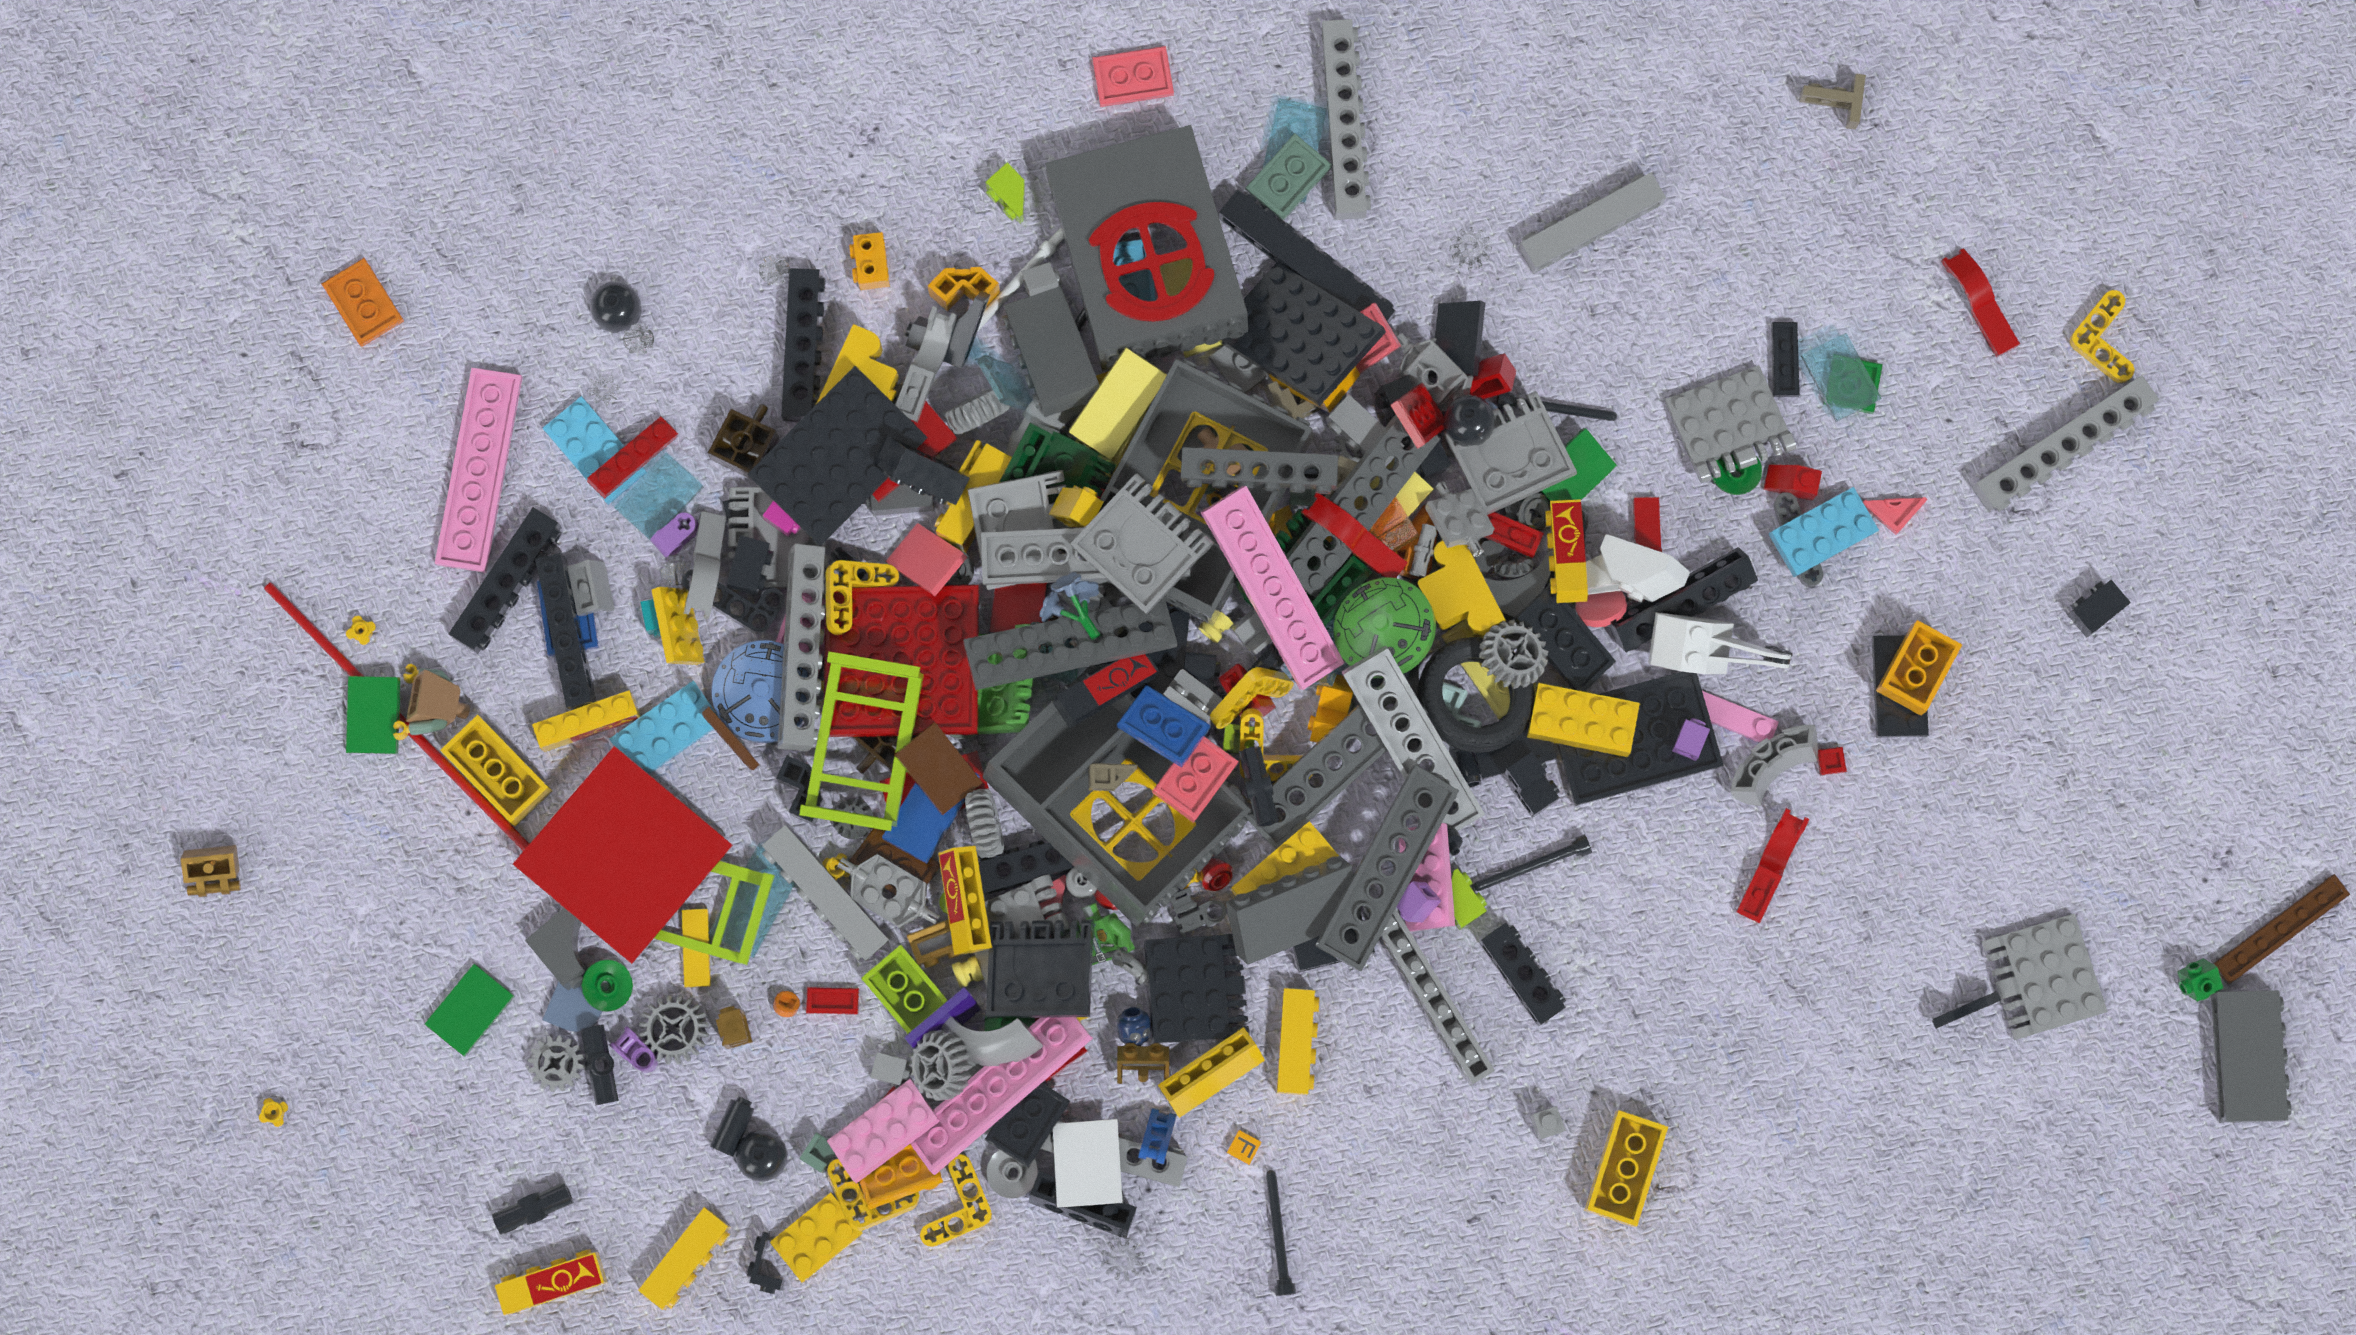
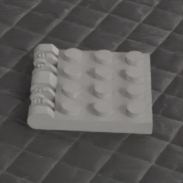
(1729, 420)
(1516, 458)
(1016, 507)
(761, 530)
(1139, 548)
(1020, 906)
(2049, 975)

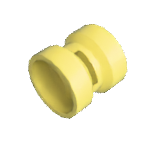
(1214, 632)
(967, 971)

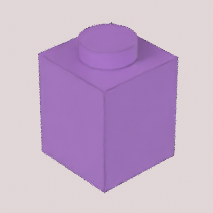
(1691, 739)
(1417, 902)

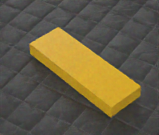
(696, 964)

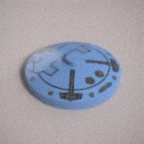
(749, 691)

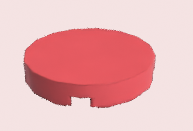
(1602, 608)

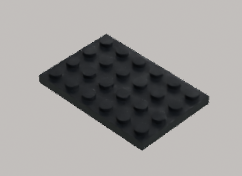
(1303, 334)
(830, 456)
(1661, 713)

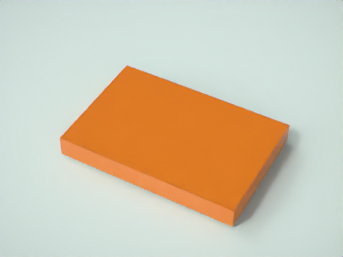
(362, 302)

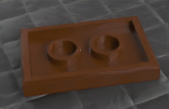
(728, 737)
(938, 768)
(875, 845)

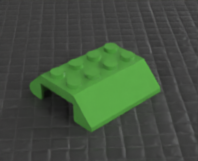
(1004, 706)

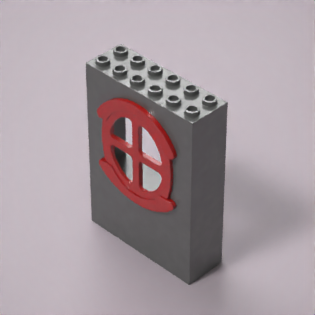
(1128, 188)

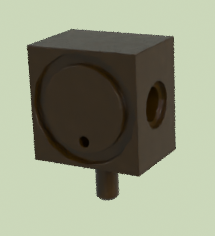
(743, 441)
(879, 749)

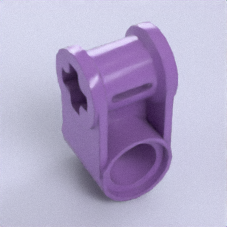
(673, 536)
(631, 1048)

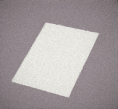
(1087, 1163)

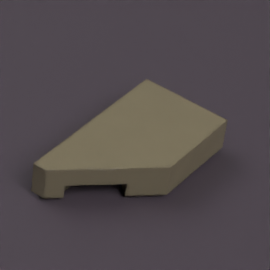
(1108, 776)

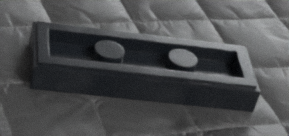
(1785, 359)

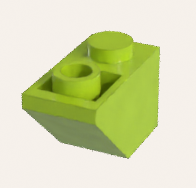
(1009, 190)
(1466, 903)

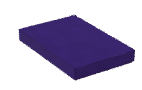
(960, 1007)

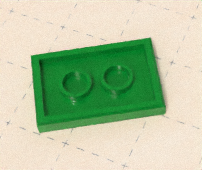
(1591, 466)
(371, 713)
(469, 1010)

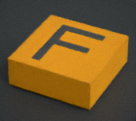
(1244, 1147)

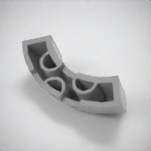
(1036, 416)
(1772, 758)
(997, 1046)

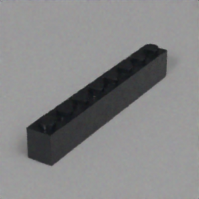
(1297, 253)

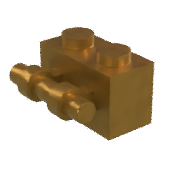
(209, 865)

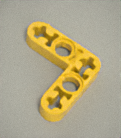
(2095, 342)
(851, 580)
(1254, 682)
(1257, 735)
(965, 1214)
(872, 1217)

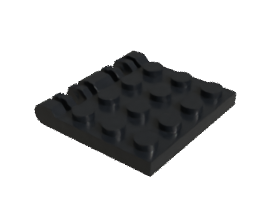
(1040, 973)
(1191, 988)

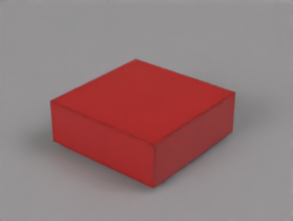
(1831, 761)

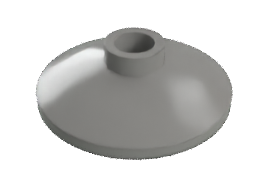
(1001, 1181)

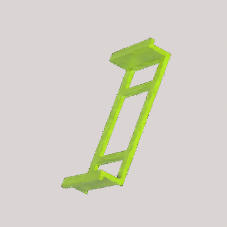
(905, 735)
(737, 873)

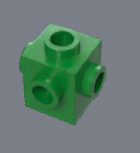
(2199, 979)

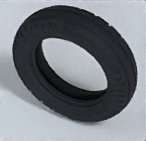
(1447, 726)

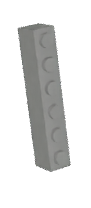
(1592, 222)
(824, 893)

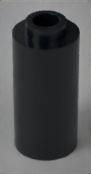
(732, 1126)

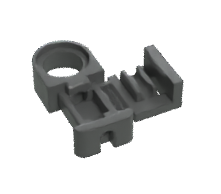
(1189, 915)

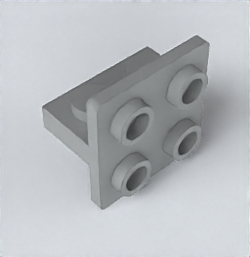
(1192, 695)

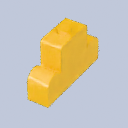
(862, 350)
(1460, 591)

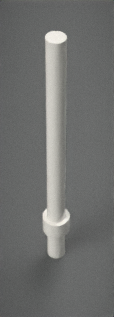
(1046, 249)

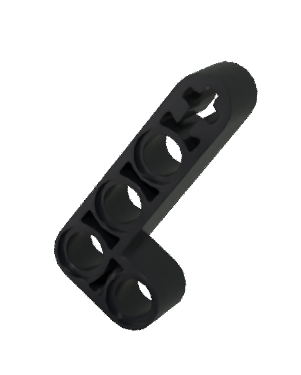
(750, 609)

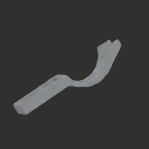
(926, 364)
(706, 563)

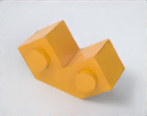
(954, 283)
(1332, 707)

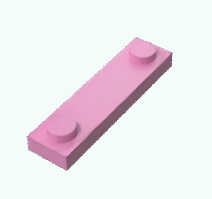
(1739, 719)

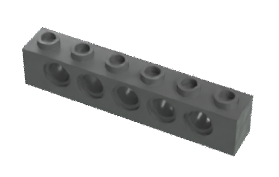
(1195, 458)

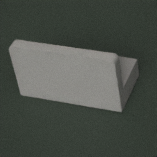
(590, 587)
(1252, 632)

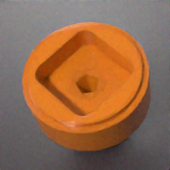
(786, 1004)

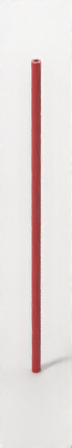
(419, 739)

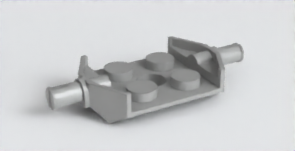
(1428, 356)
(868, 886)

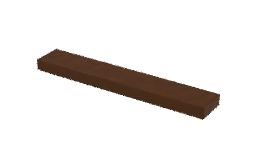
(2281, 929)

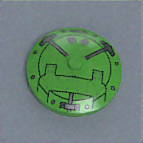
(1388, 615)

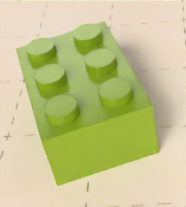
(904, 989)

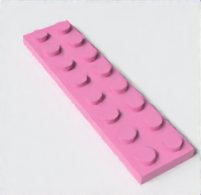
(478, 470)
(1272, 587)
(996, 1091)

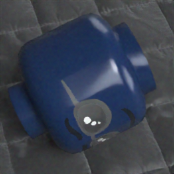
(1134, 1026)

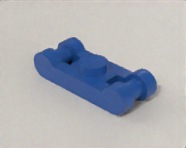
(1158, 1135)

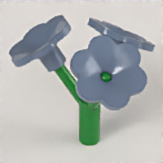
(1082, 590)

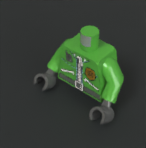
(1111, 937)

